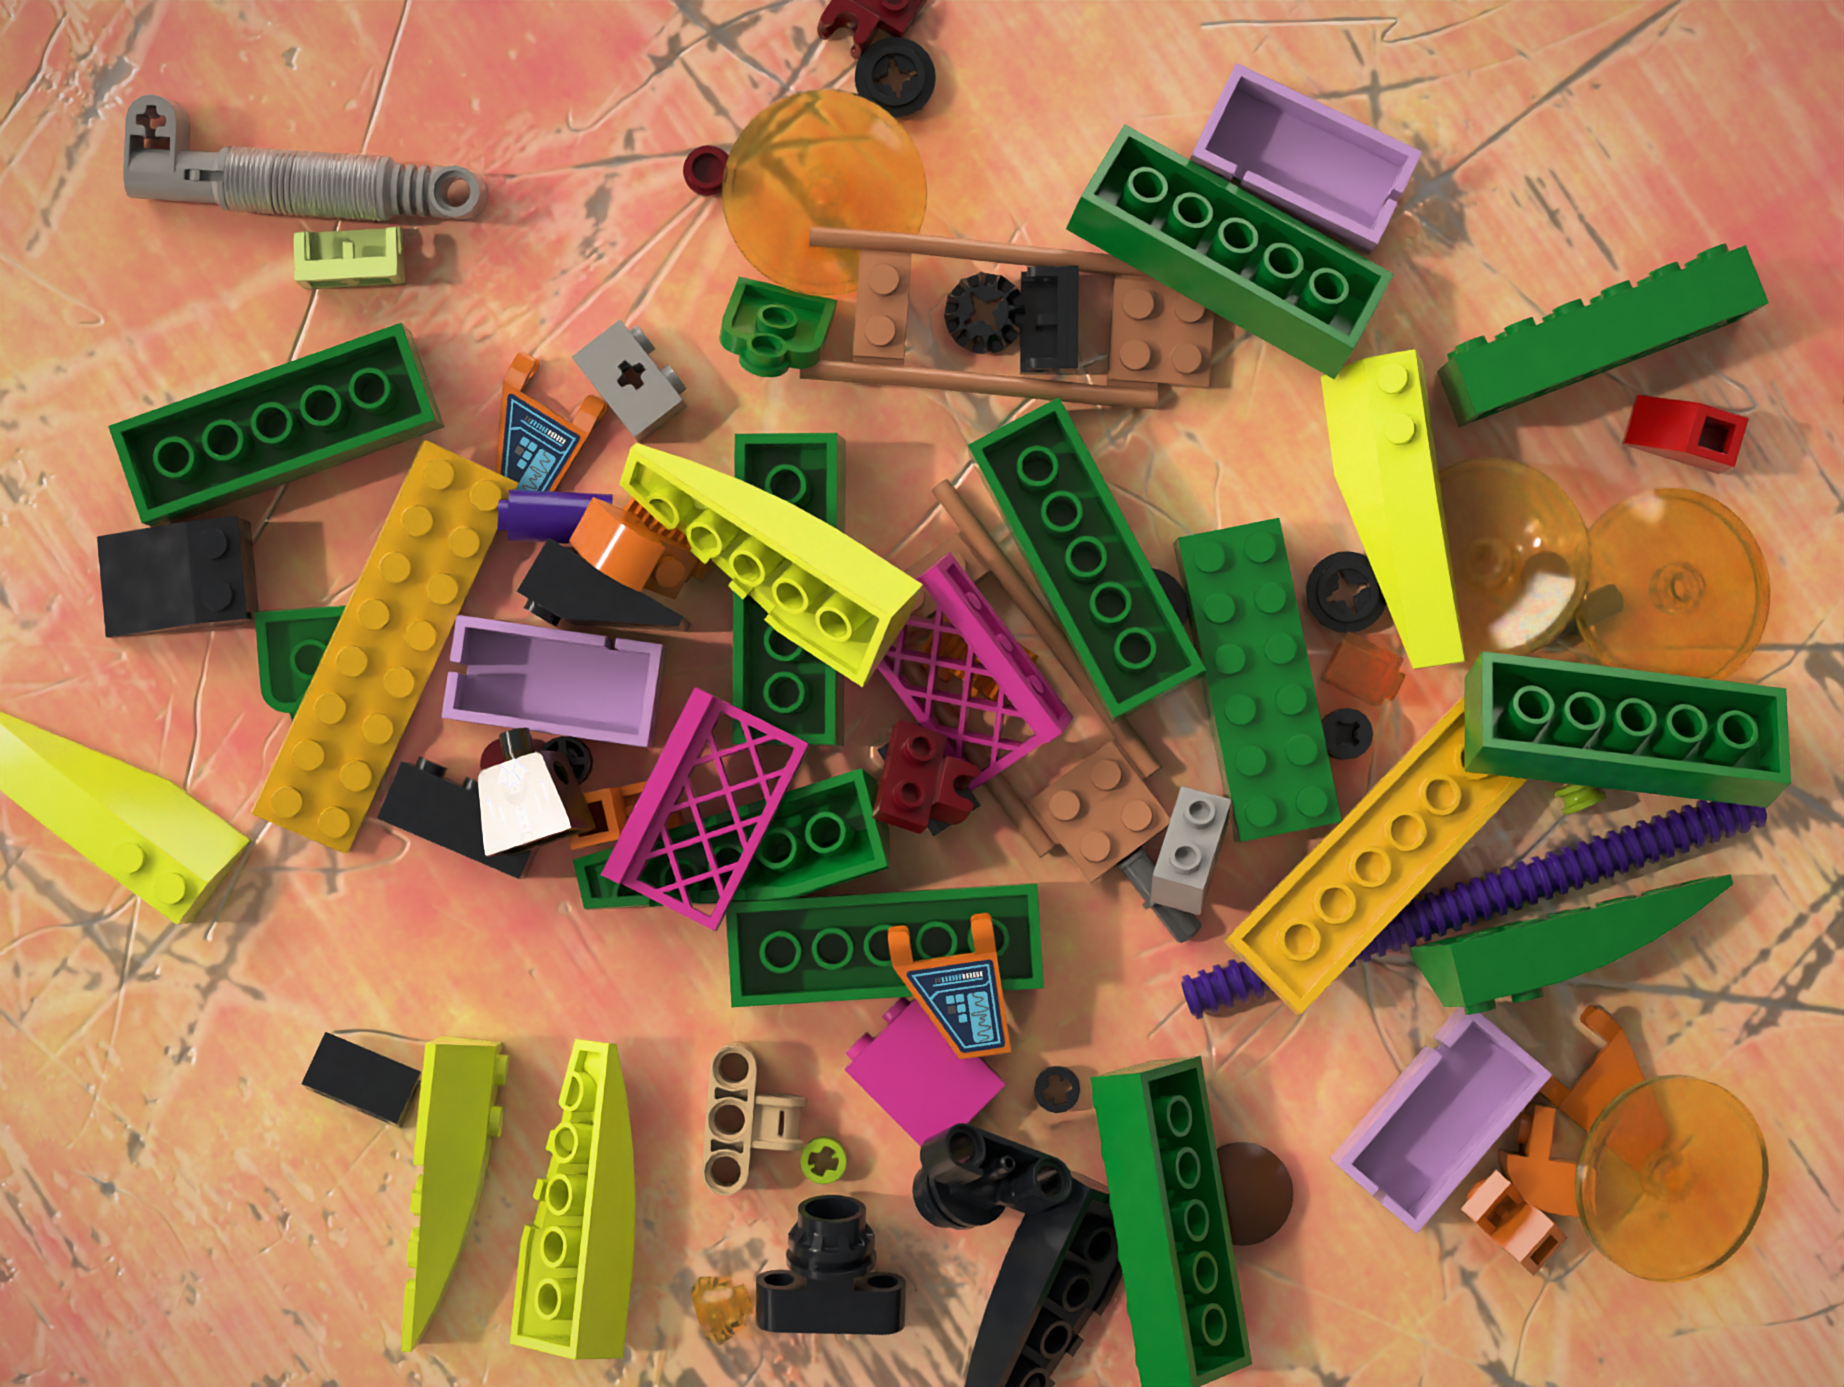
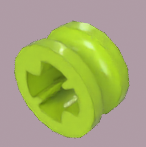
(1578, 797)
(831, 1174)

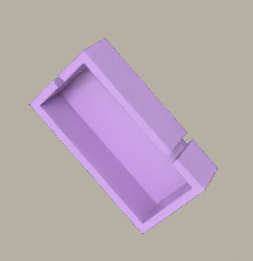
(1305, 158)
(555, 681)
(1440, 1117)

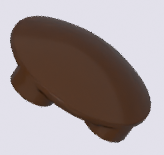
(1255, 1191)

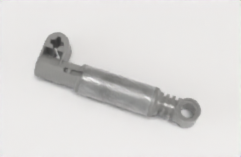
(283, 178)

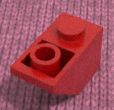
(1686, 432)

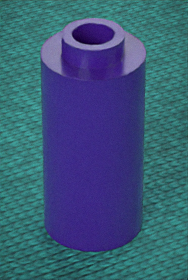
(544, 514)

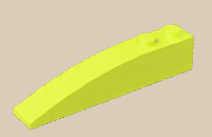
(1394, 496)
(802, 571)
(120, 818)
(454, 1147)
(582, 1240)

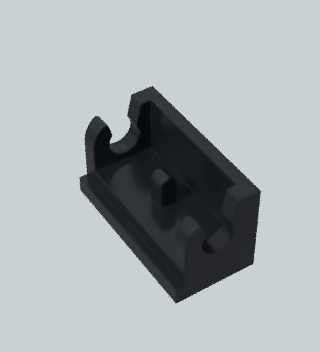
(1051, 320)
(362, 1080)

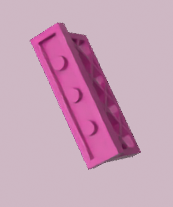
(1000, 658)
(665, 788)

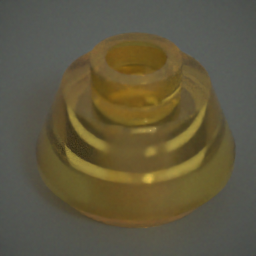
(720, 1307)

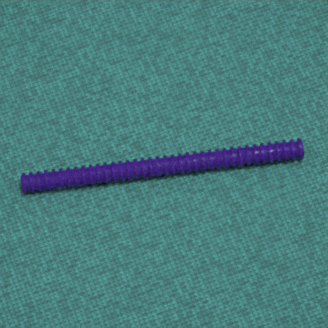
(1509, 889)

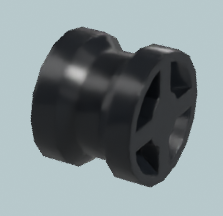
(1343, 734)
(582, 755)

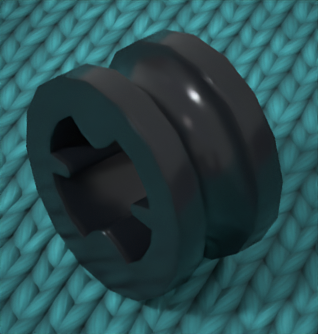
(1071, 1095)

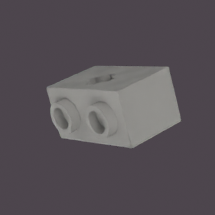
(613, 354)
(1190, 850)

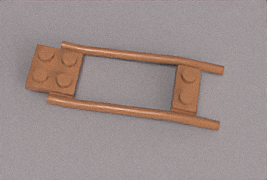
(1152, 339)
(1099, 806)

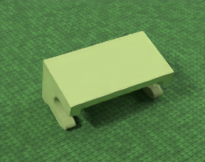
(349, 258)

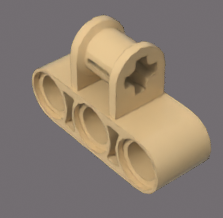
(761, 1123)

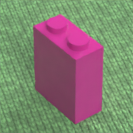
(919, 1075)

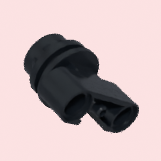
(977, 1174)
(831, 1276)

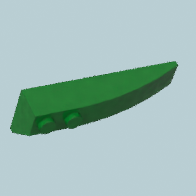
(814, 842)
(1539, 952)

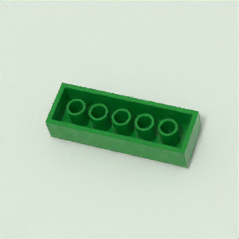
(1229, 251)
(1605, 334)
(276, 426)
(1086, 560)
(770, 672)
(1257, 680)
(1626, 729)
(841, 948)
(1171, 1222)

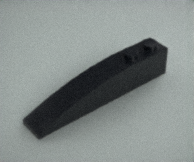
(1047, 1290)

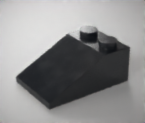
(178, 577)
(572, 589)

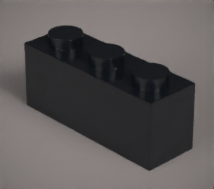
(445, 814)

